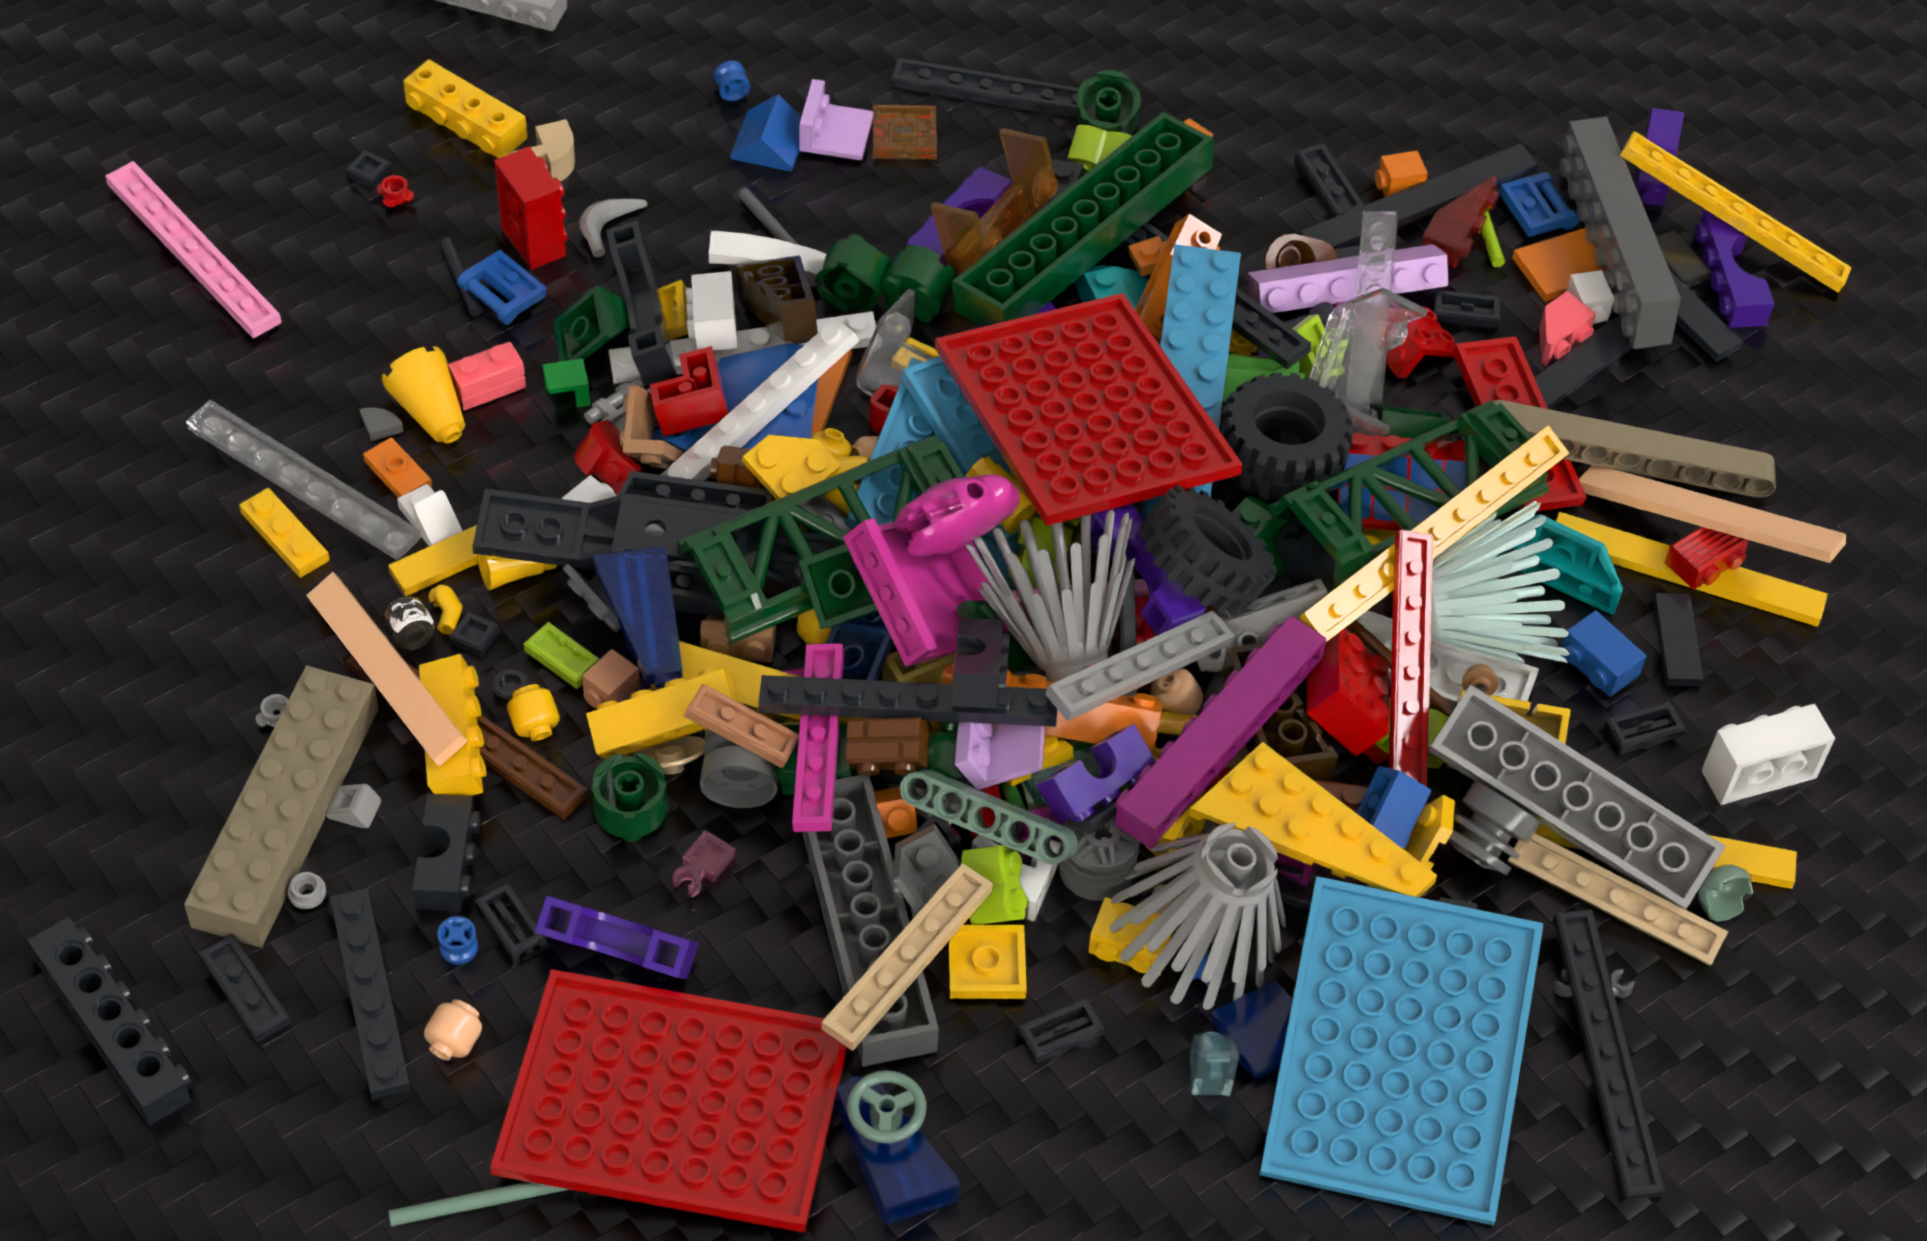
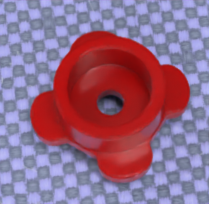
(395, 191)

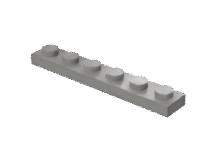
(1139, 665)

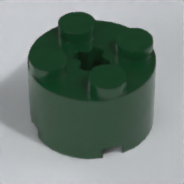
(1109, 102)
(922, 272)
(852, 275)
(629, 795)

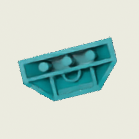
(1108, 281)
(1582, 565)

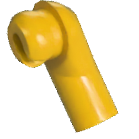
(450, 605)

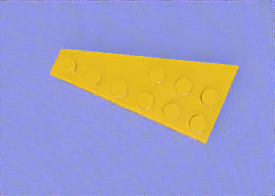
(1309, 824)

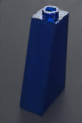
(643, 604)
(901, 1175)

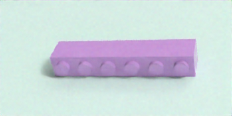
(1337, 279)

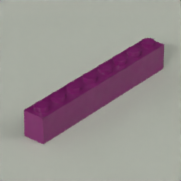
(1219, 731)

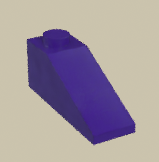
(1664, 131)

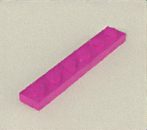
(817, 748)

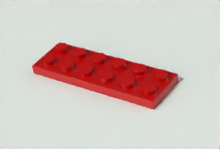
(1500, 372)

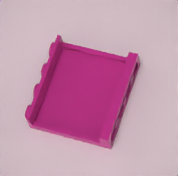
(915, 592)

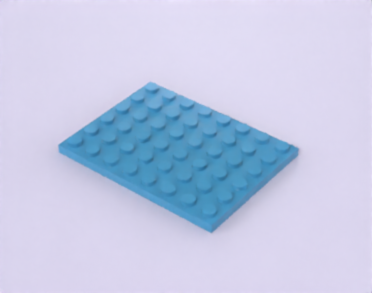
(1403, 1050)

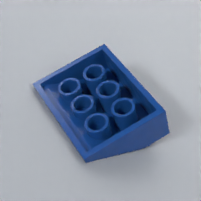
(748, 370)

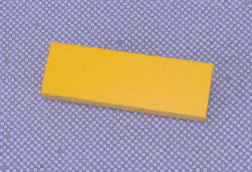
(435, 562)

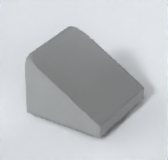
(354, 805)

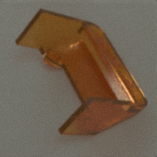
(1034, 183)

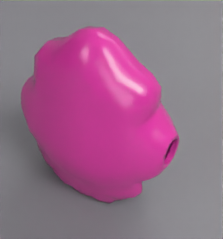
(956, 513)

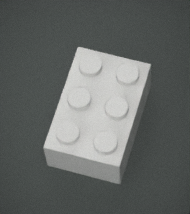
(1767, 753)

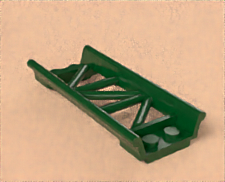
(1487, 432)
(740, 590)

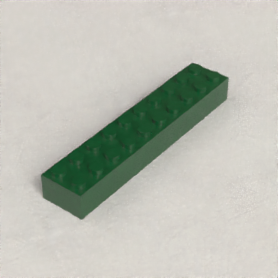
(1083, 223)

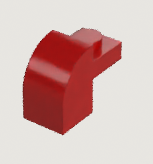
(603, 456)

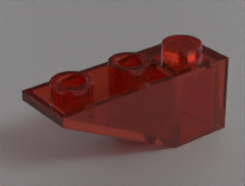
(1459, 220)

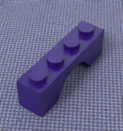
(976, 194)
(1742, 297)
(1166, 603)
(616, 937)

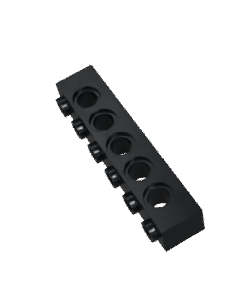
(151, 1095)

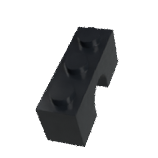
(980, 663)
(443, 880)

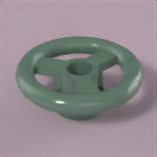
(886, 1123)

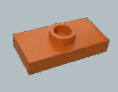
(396, 468)

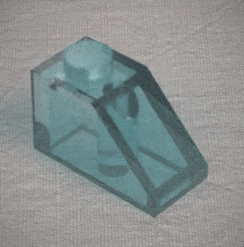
(1213, 1064)

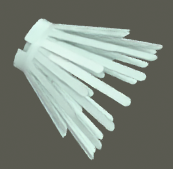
(1469, 603)

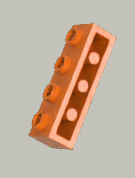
(1152, 303)

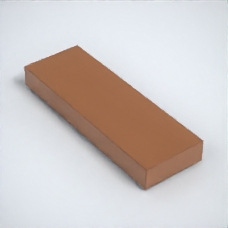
(742, 725)

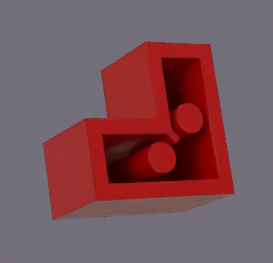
(692, 398)

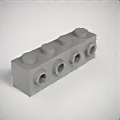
(1261, 617)

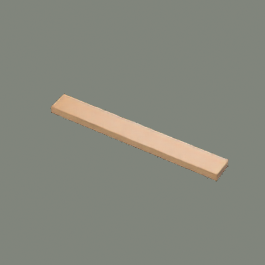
(1713, 513)
(387, 669)

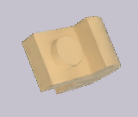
(556, 147)

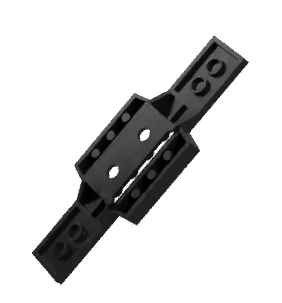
(575, 531)

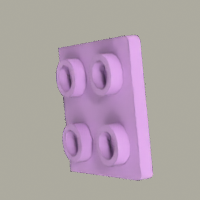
(833, 128)
(998, 752)

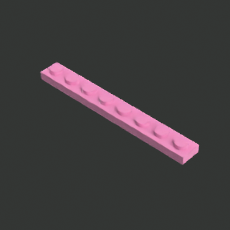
(193, 249)

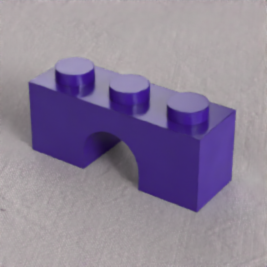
(1074, 791)

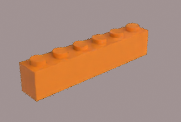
(1099, 722)

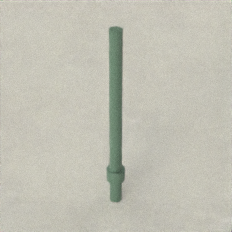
(470, 1202)

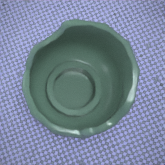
(1723, 892)

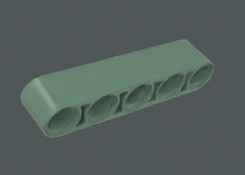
(1006, 814)

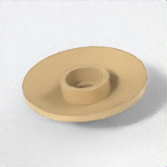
(676, 753)

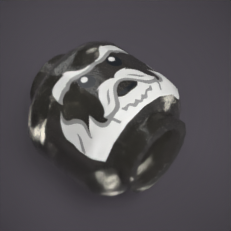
(408, 623)

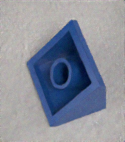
(769, 135)

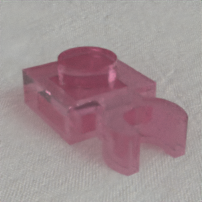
(703, 859)

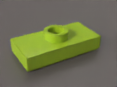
(560, 654)

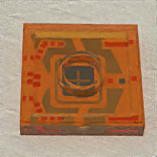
(904, 132)

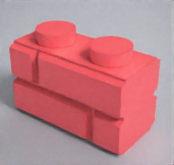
(487, 375)

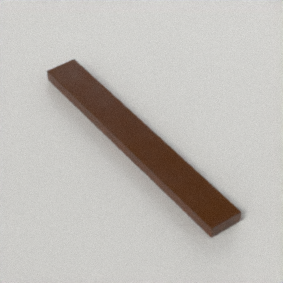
(518, 764)

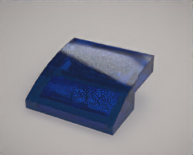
(1258, 1027)

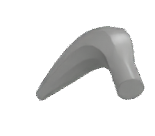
(600, 213)

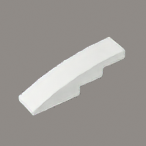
(744, 248)

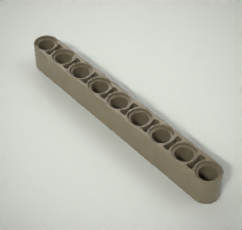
(1653, 452)

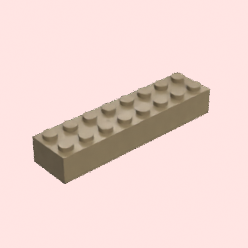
(282, 807)

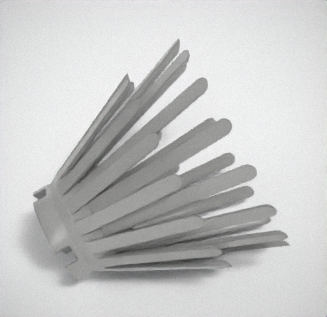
(1068, 627)
(1224, 879)

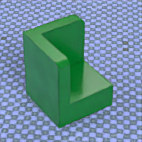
(566, 377)

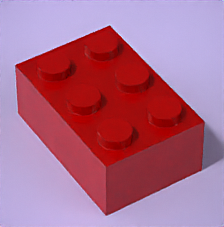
(531, 207)
(1350, 693)

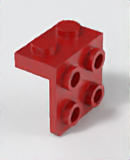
(1423, 338)

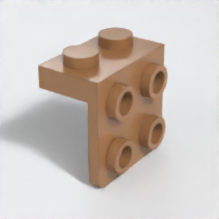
(638, 432)
(753, 648)

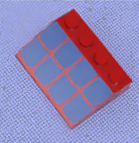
(1446, 454)

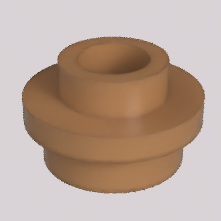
(1482, 678)

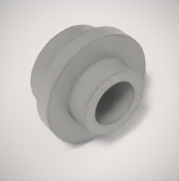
(304, 882)

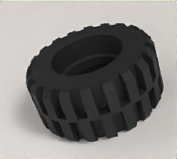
(1292, 407)

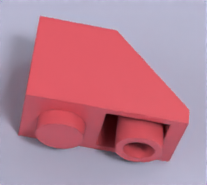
(1563, 326)

